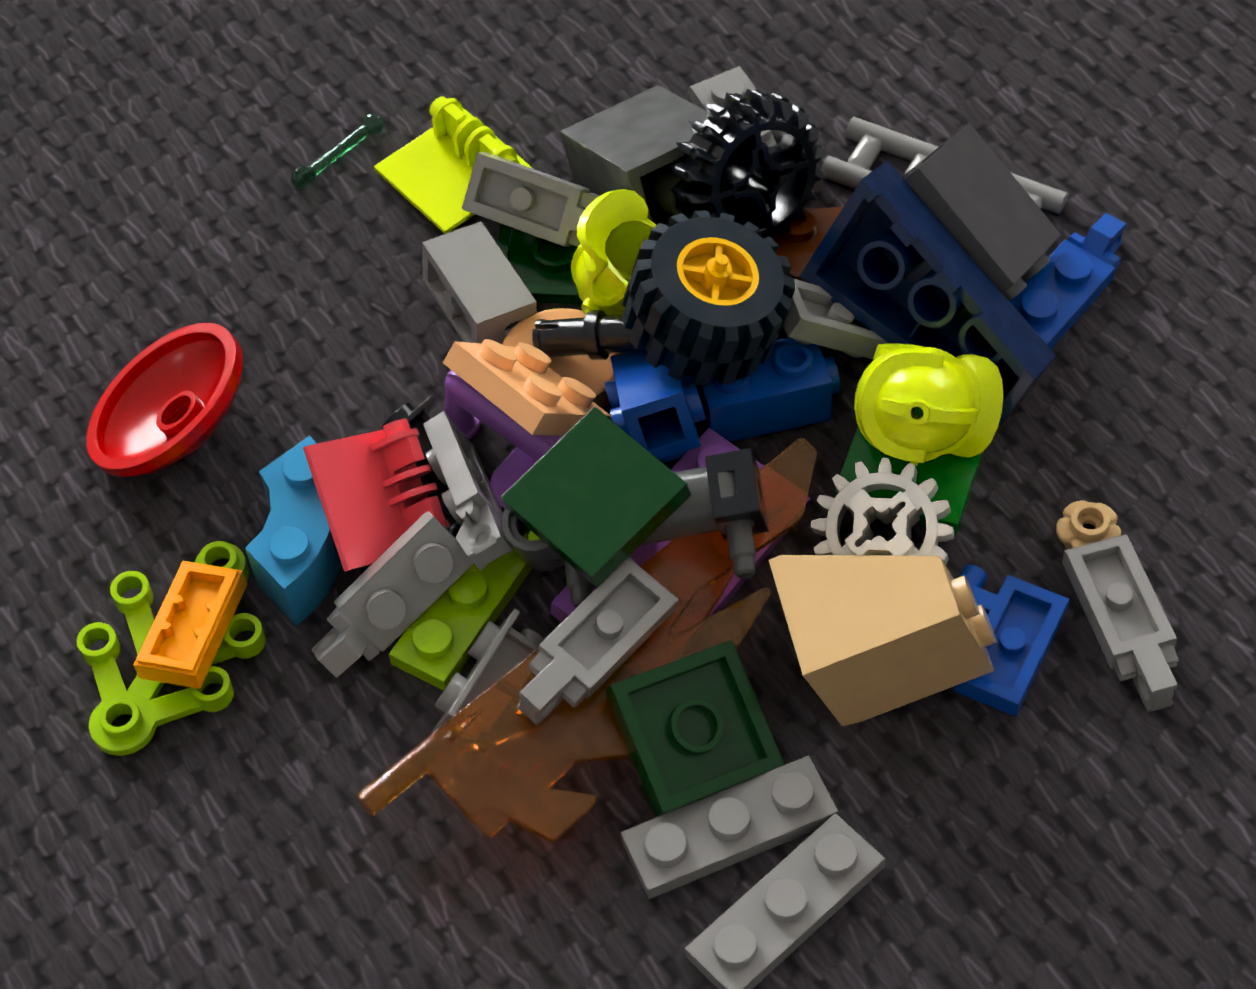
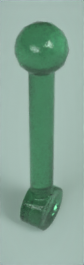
(303, 175)

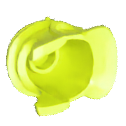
(608, 248)
(957, 397)

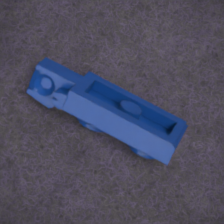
(1071, 280)

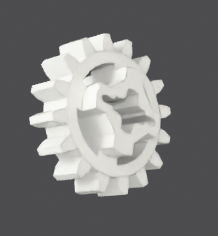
(903, 507)

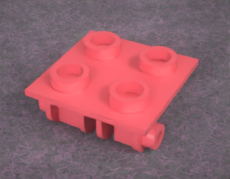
(372, 490)

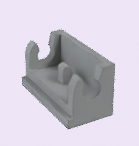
(475, 284)

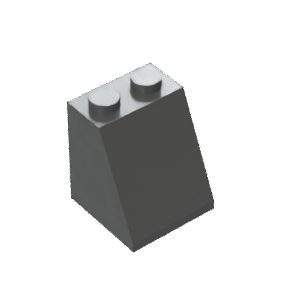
(634, 148)
(985, 209)

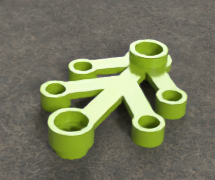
(141, 696)

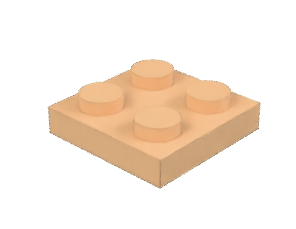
(522, 385)

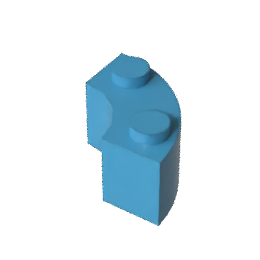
(295, 550)

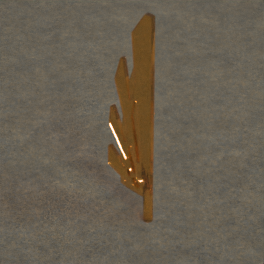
(503, 763)

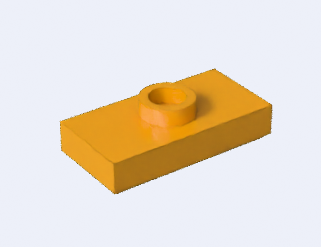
(190, 624)

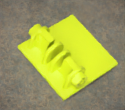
(439, 163)

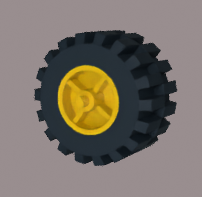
(707, 297)

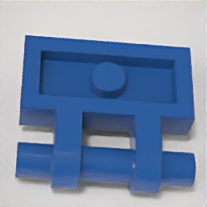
(1024, 626)

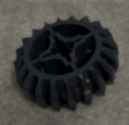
(732, 161)

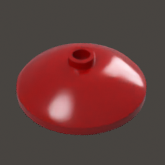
(166, 401)

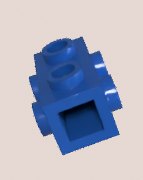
(782, 394)
(654, 406)

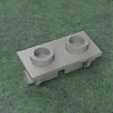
(497, 653)

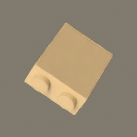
(881, 629)

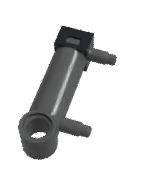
(723, 499)

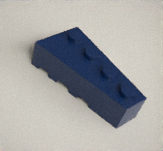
(920, 287)

